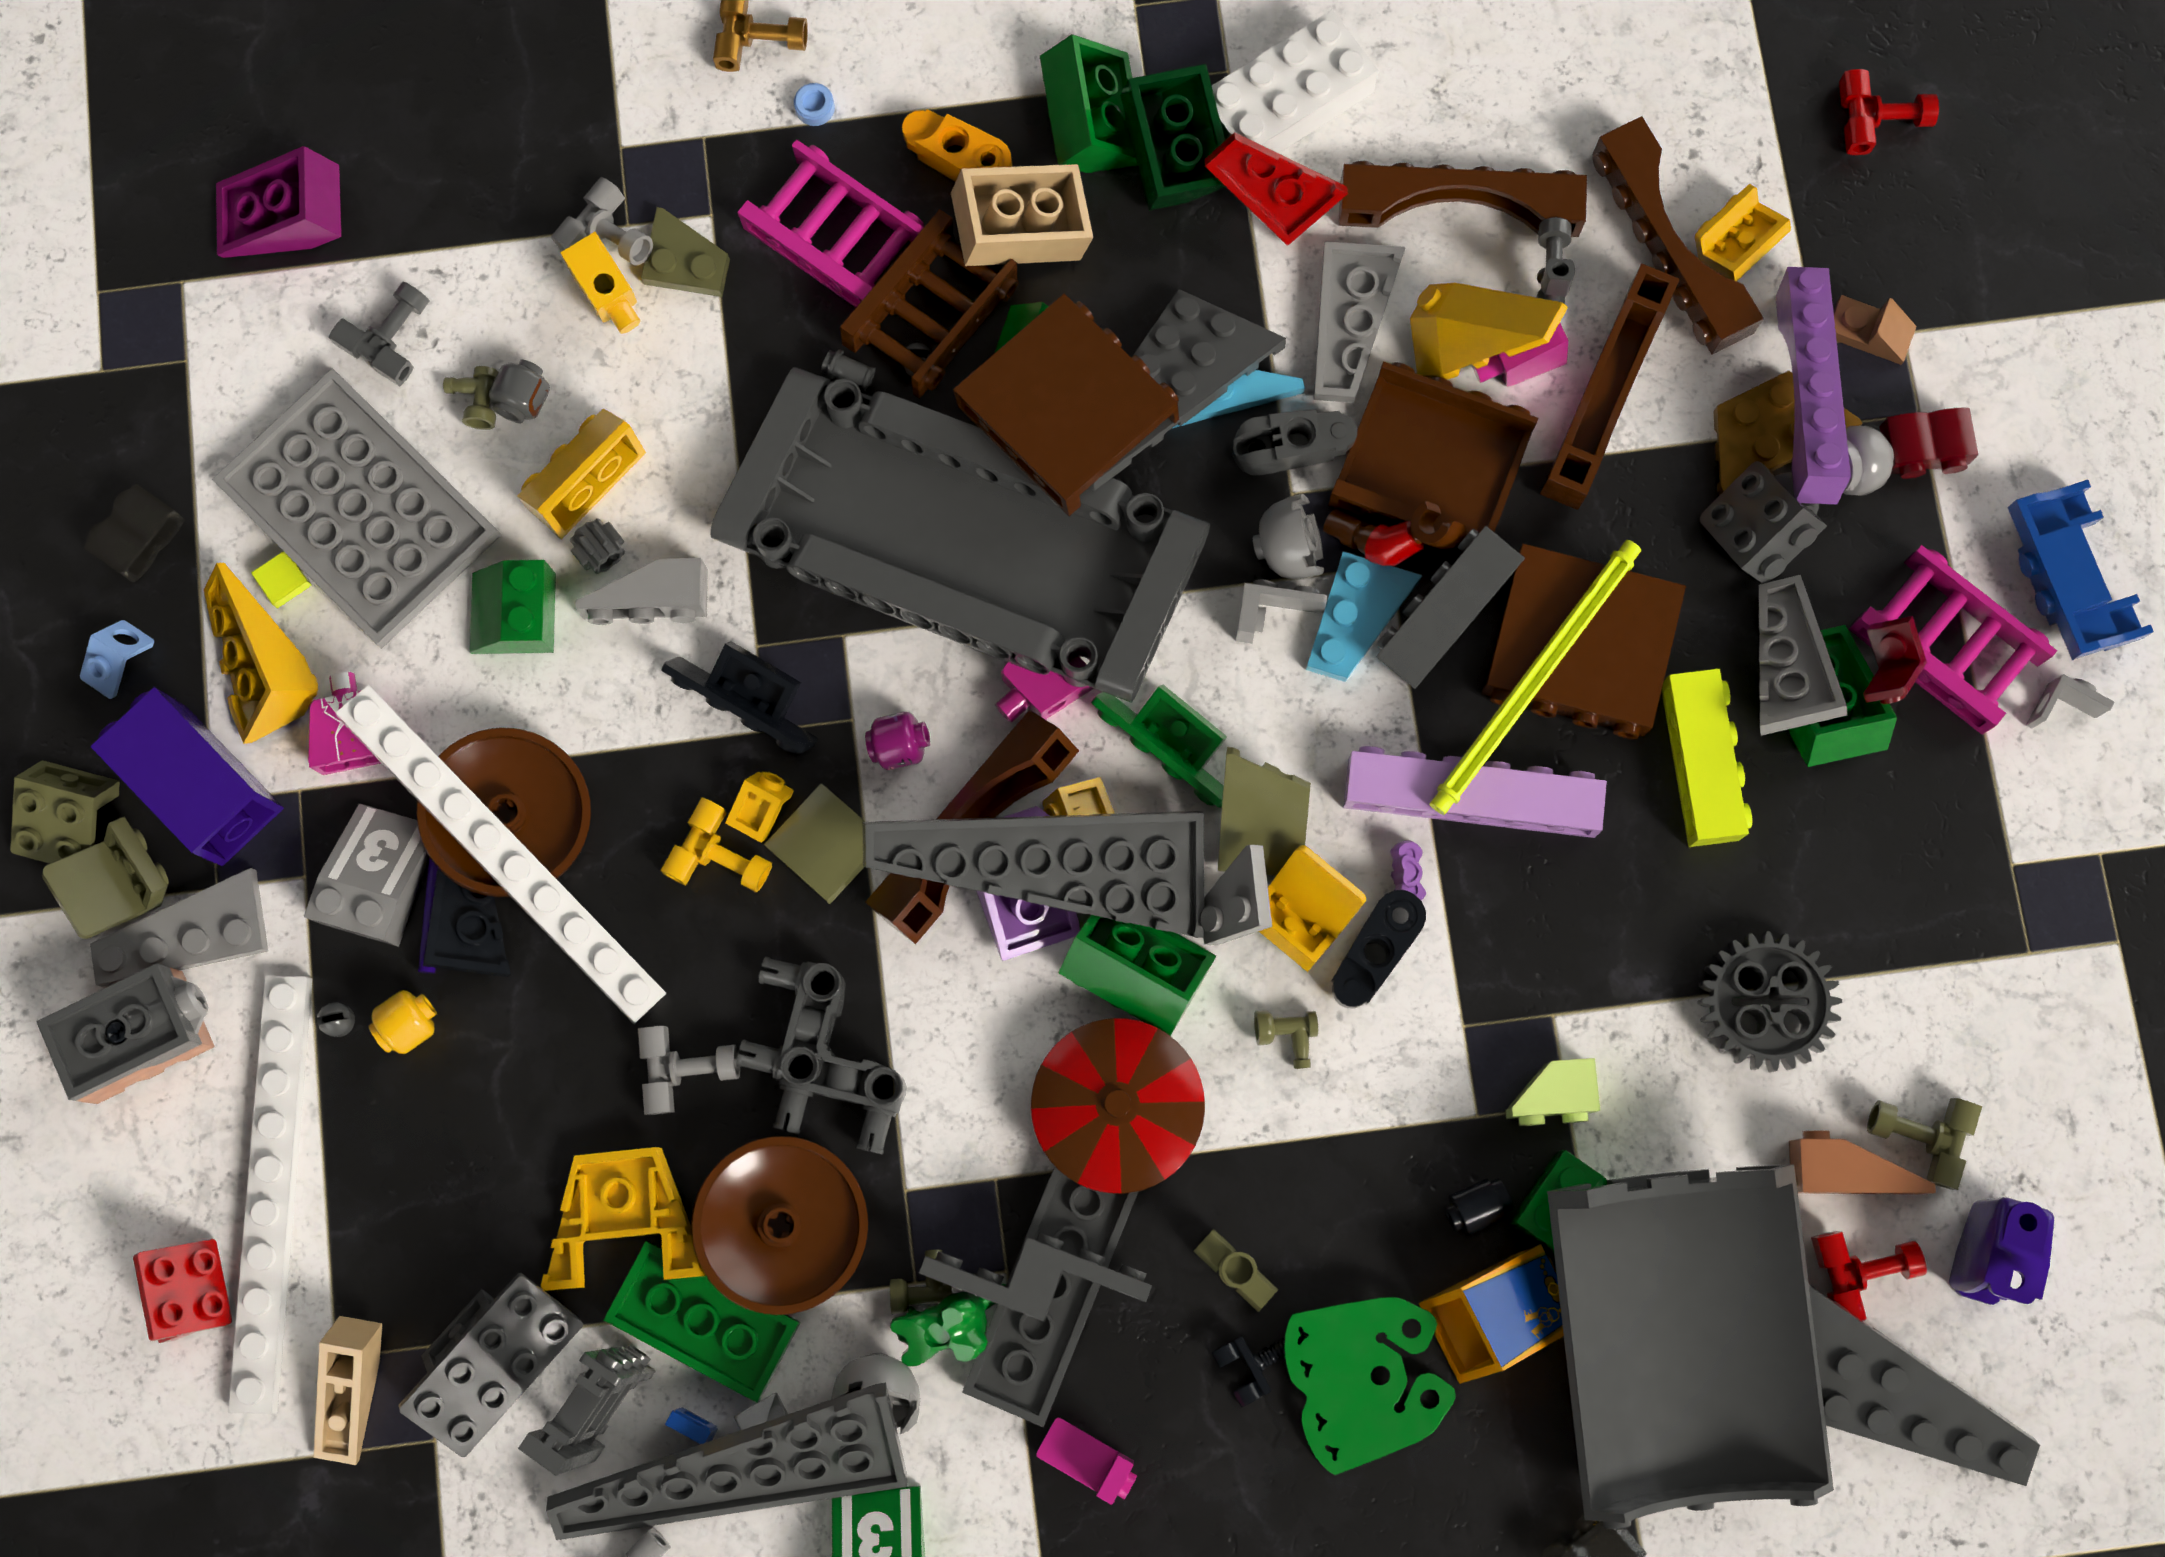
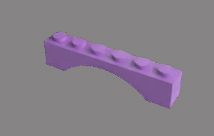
(1820, 435)

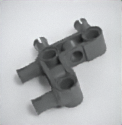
(810, 1037)

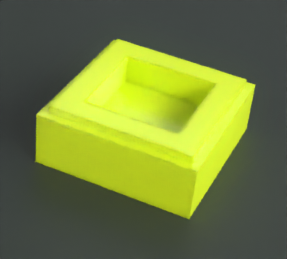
(281, 579)

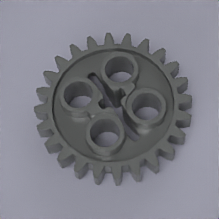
(1771, 1040)

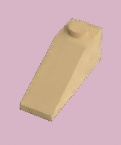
(345, 1388)

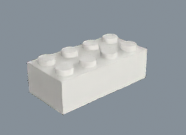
(1296, 85)

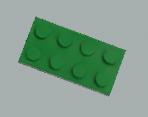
(700, 1326)

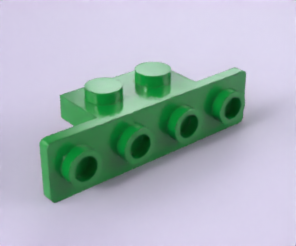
(1173, 735)

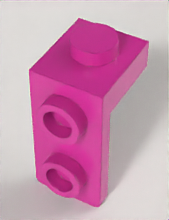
(1087, 1460)

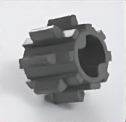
(597, 546)

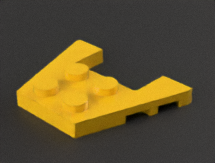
(619, 1198)

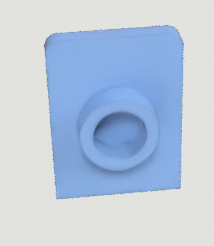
(107, 657)

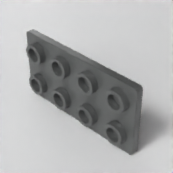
(487, 1362)

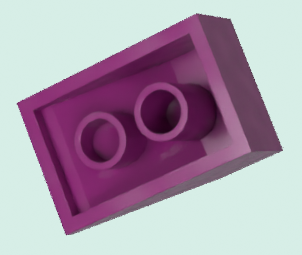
(279, 206)

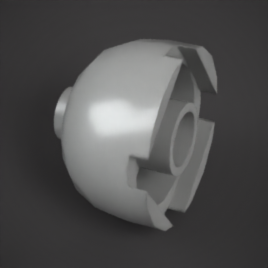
(1289, 539)
(880, 1369)

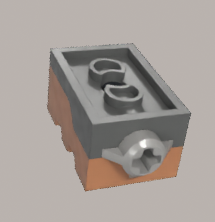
(126, 1033)

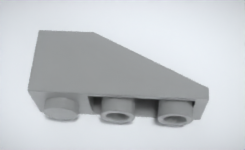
(656, 590)

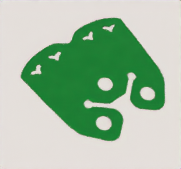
(1340, 1383)

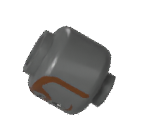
(519, 391)

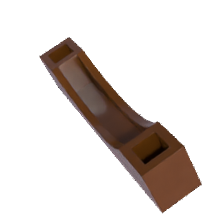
(1387, 191)
(1715, 304)
(1609, 386)
(1022, 763)

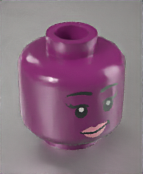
(897, 740)

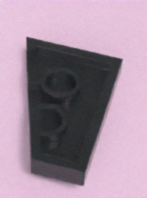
(464, 931)

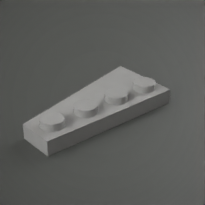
(1352, 304)
(1795, 666)
(194, 932)

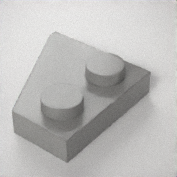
(1238, 900)

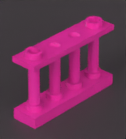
(796, 243)
(1947, 680)

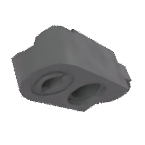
(1327, 435)

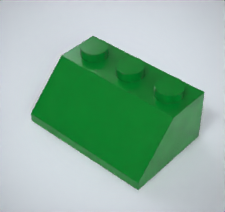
(1086, 105)
(1138, 969)

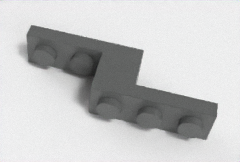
(1036, 1276)

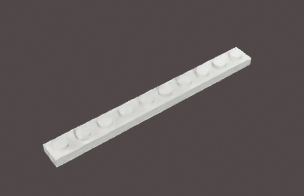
(500, 853)
(270, 1196)

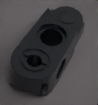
(1357, 977)

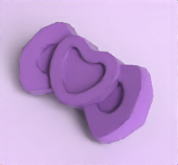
(1406, 868)

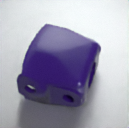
(2002, 1239)

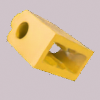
(598, 273)

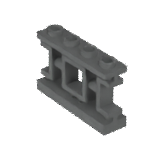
(571, 1435)

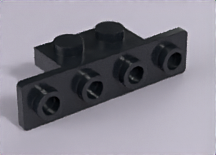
(747, 689)

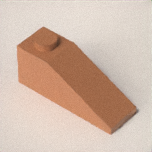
(1845, 1168)

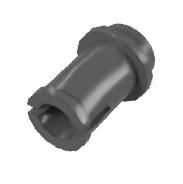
(842, 367)

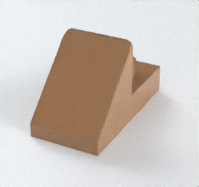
(1874, 330)

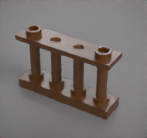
(914, 268)

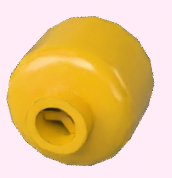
(402, 1022)

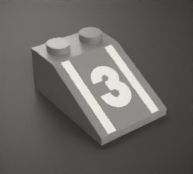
(371, 876)

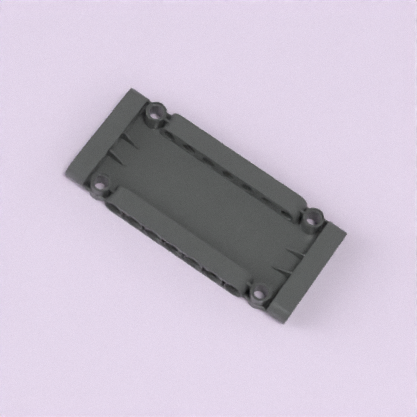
(956, 537)

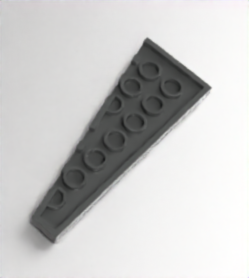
(794, 1459)

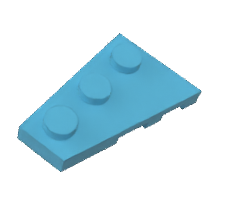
(1356, 613)

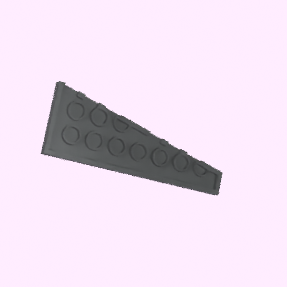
(1101, 865)

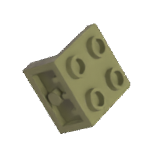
(57, 810)

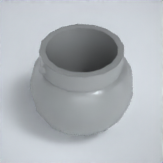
(1869, 460)

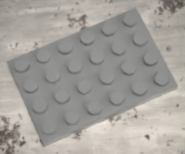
(356, 507)

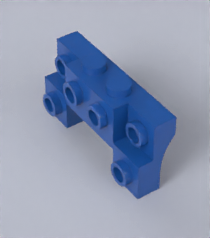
(2067, 575)

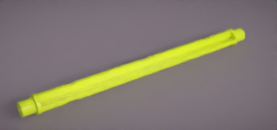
(1535, 677)

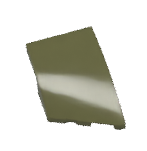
(1262, 810)

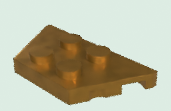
(1758, 428)

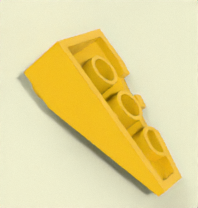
(1470, 324)
(265, 667)

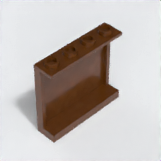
(1065, 401)
(1433, 446)
(1614, 665)

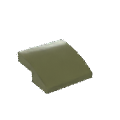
(821, 843)

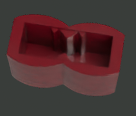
(1931, 441)

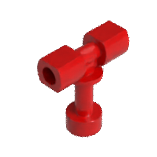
(1868, 111)
(1850, 1276)

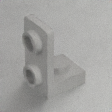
(1267, 593)

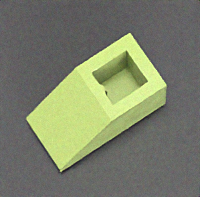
(1558, 1089)

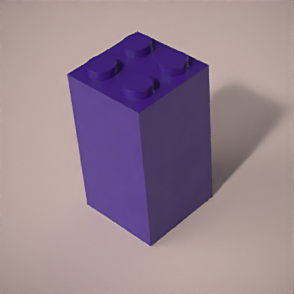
(186, 777)

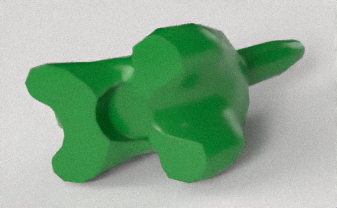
(952, 1324)

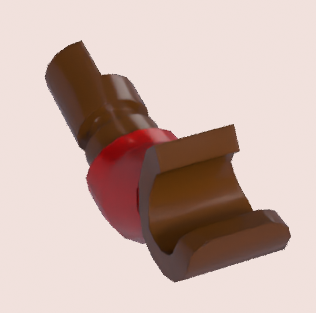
(1398, 542)

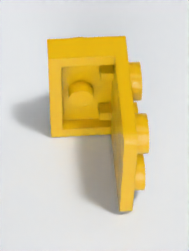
(1309, 907)

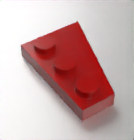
(1273, 186)

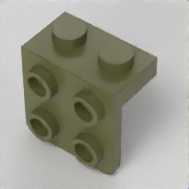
(107, 881)

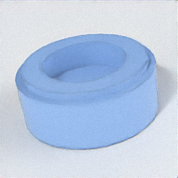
(814, 104)

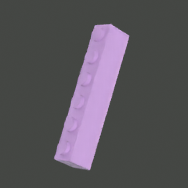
(1493, 798)

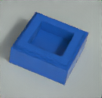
(691, 1425)

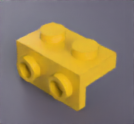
(1740, 234)

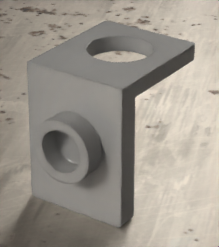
(2075, 693)

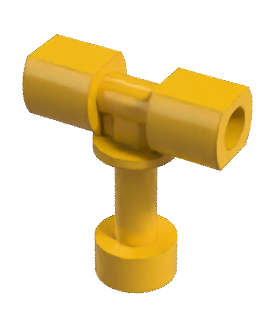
(703, 846)

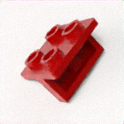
(182, 1290)

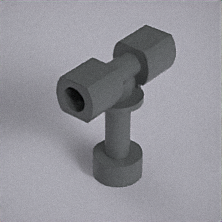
(1558, 274)
(377, 344)

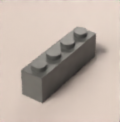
(1449, 607)

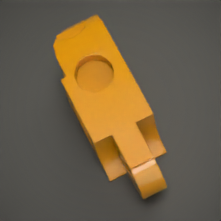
(932, 134)

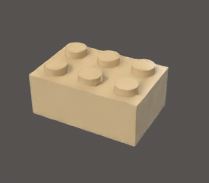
(1021, 214)

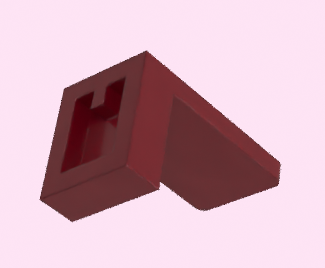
(1897, 657)

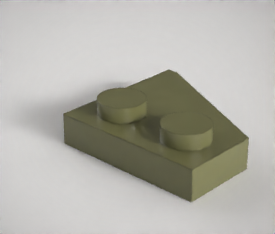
(684, 258)

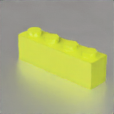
(1705, 758)

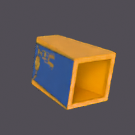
(1498, 1315)

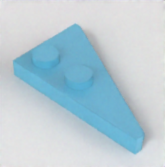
(1251, 391)

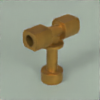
(741, 31)

